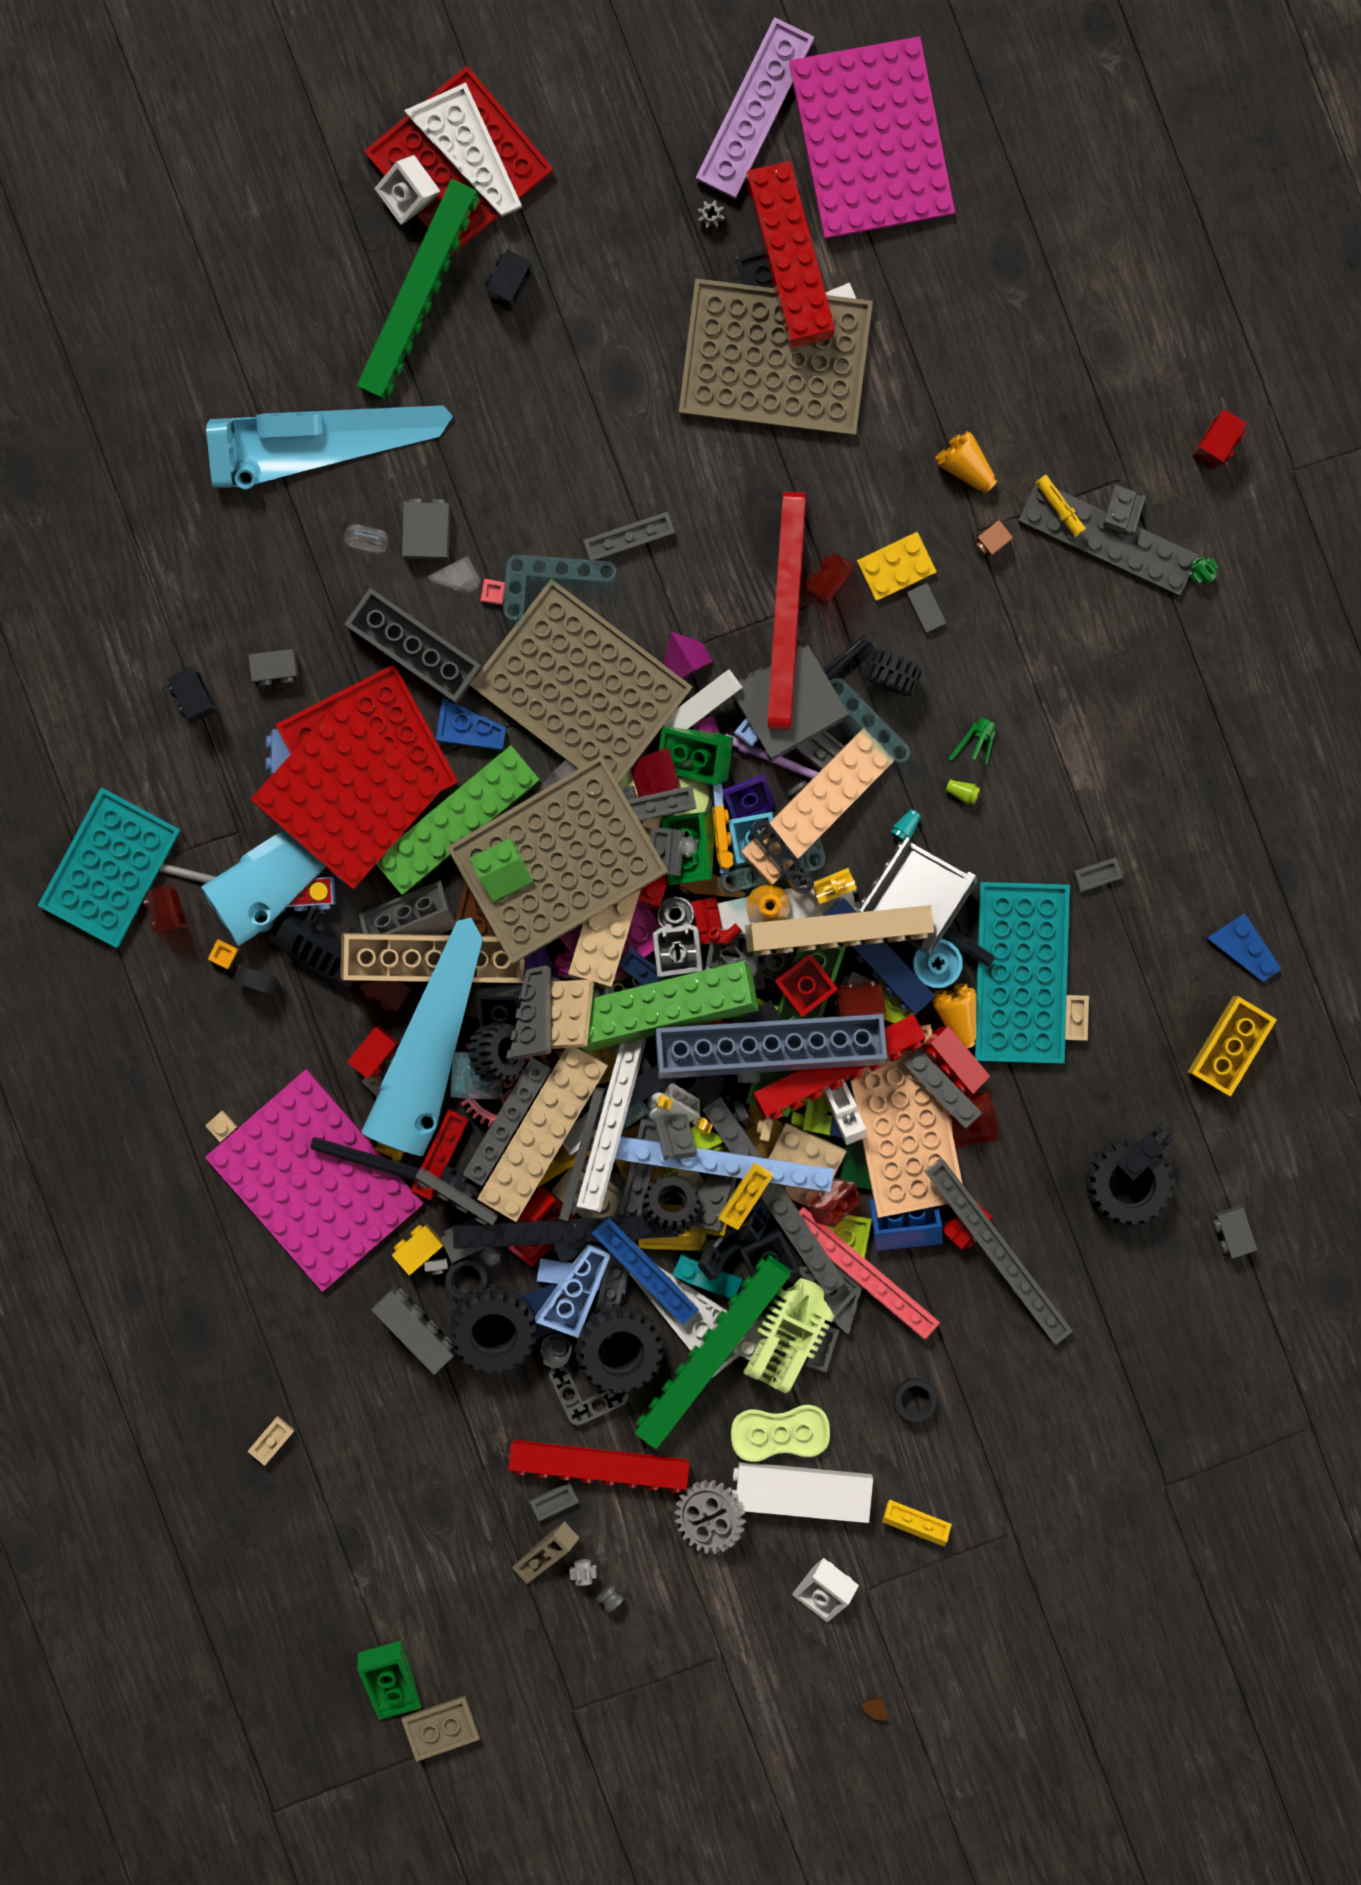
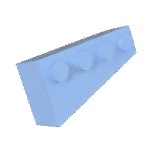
(574, 1294)

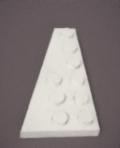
(461, 135)
(696, 1326)

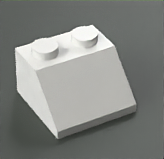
(407, 189)
(825, 1590)

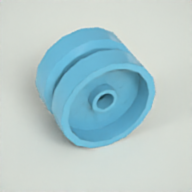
(948, 970)

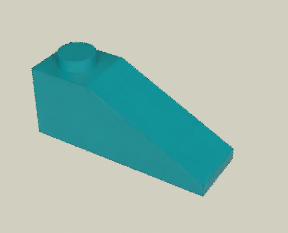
(688, 1271)

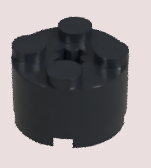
(459, 1182)

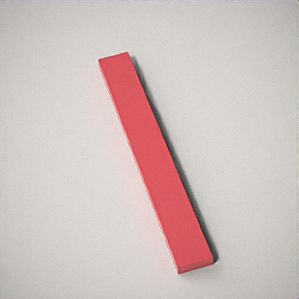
(872, 1279)

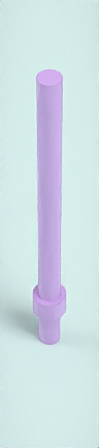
(744, 748)

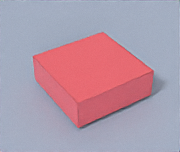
(493, 592)

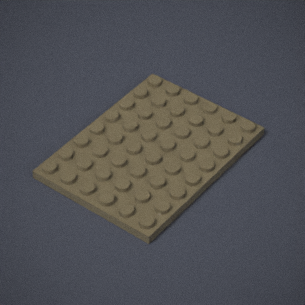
(748, 373)
(580, 683)
(580, 851)

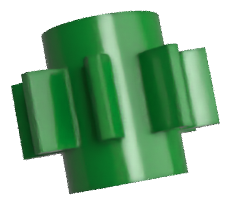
(1203, 570)

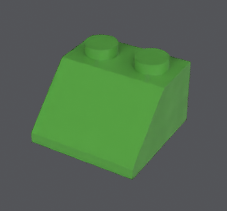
(501, 869)

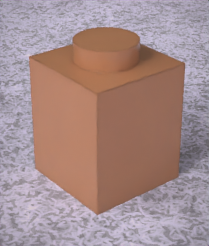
(993, 539)

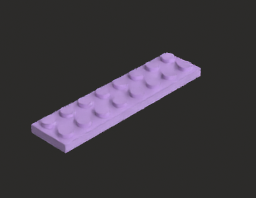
(753, 109)

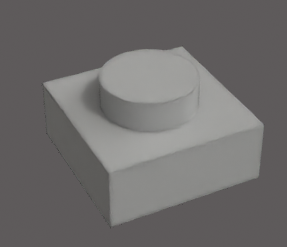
(436, 1266)

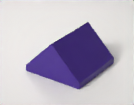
(749, 798)

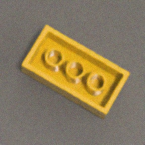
(1232, 1045)

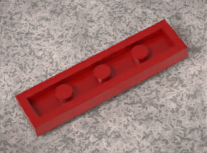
(442, 1149)

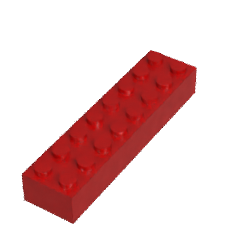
(790, 254)

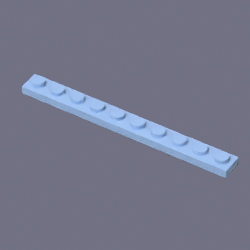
(727, 1164)

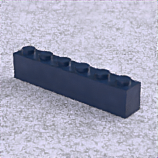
(888, 967)

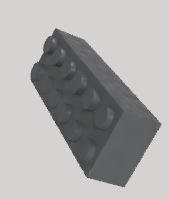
(413, 645)

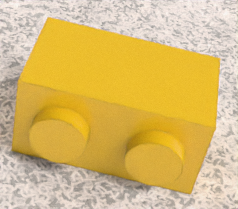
(417, 1249)

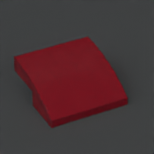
(655, 773)

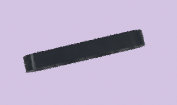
(779, 859)

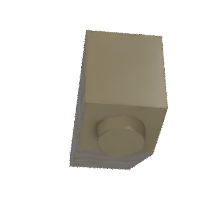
(546, 1552)

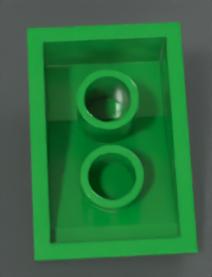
(698, 754)
(701, 828)
(388, 1680)

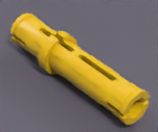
(1065, 512)

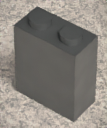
(426, 529)

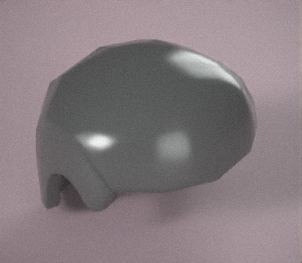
(556, 1350)

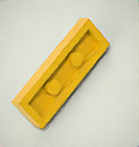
(745, 1195)
(916, 1523)

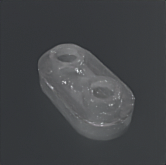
(366, 538)

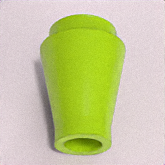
(963, 791)

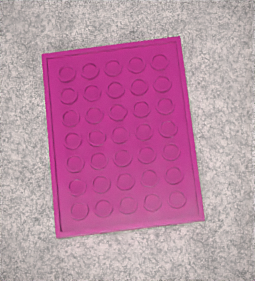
(871, 137)
(312, 1202)

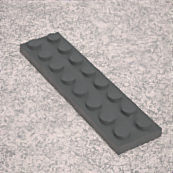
(1141, 555)

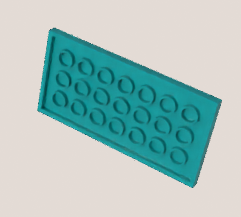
(1026, 985)

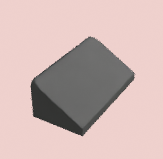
(709, 1090)

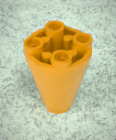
(967, 462)
(760, 896)
(958, 1011)

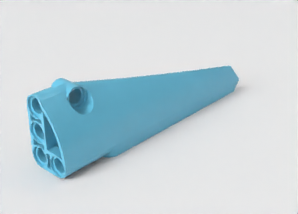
(300, 441)

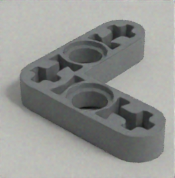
(578, 1403)

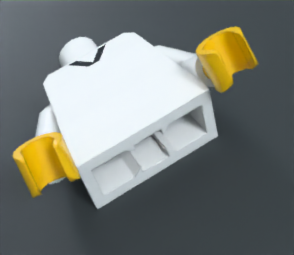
(674, 1102)

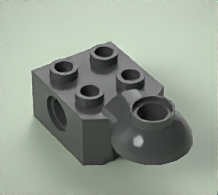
(678, 942)
(737, 951)

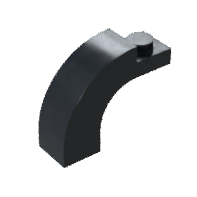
(719, 1248)

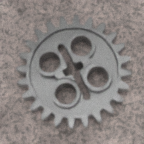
(701, 1497)

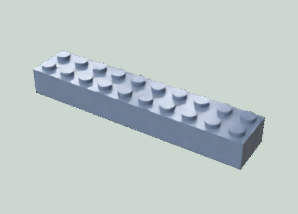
(770, 1046)

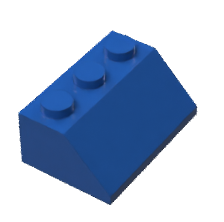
(906, 1229)

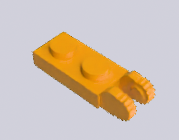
(722, 838)

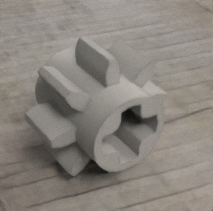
(706, 210)
(583, 1572)

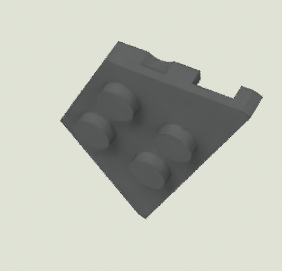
(841, 1301)

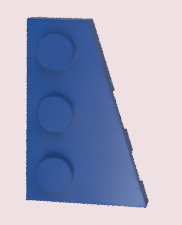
(468, 729)
(1246, 947)

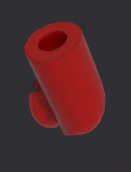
(722, 936)

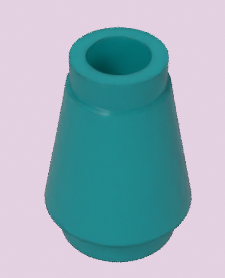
(905, 826)

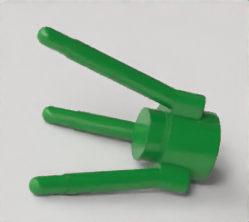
(984, 730)

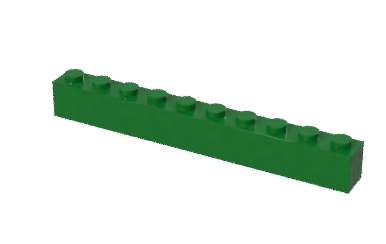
(418, 289)
(712, 1352)

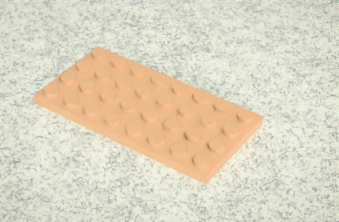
(904, 1136)

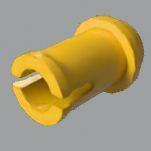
(389, 1151)

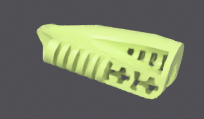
(790, 1334)

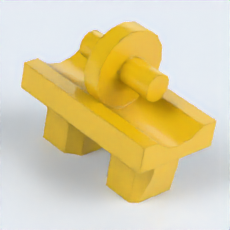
(834, 886)

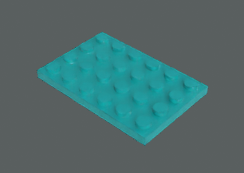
(109, 867)

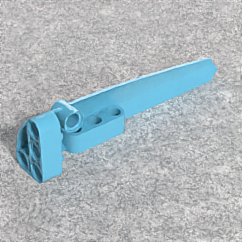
(261, 885)
(424, 1058)

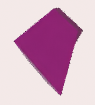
(685, 655)

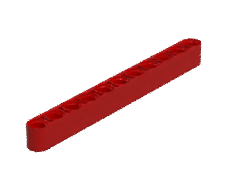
(787, 611)

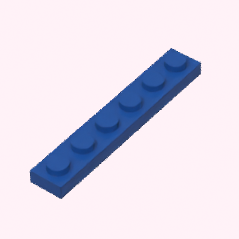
(645, 1270)

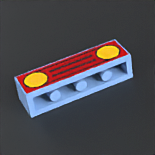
(319, 893)

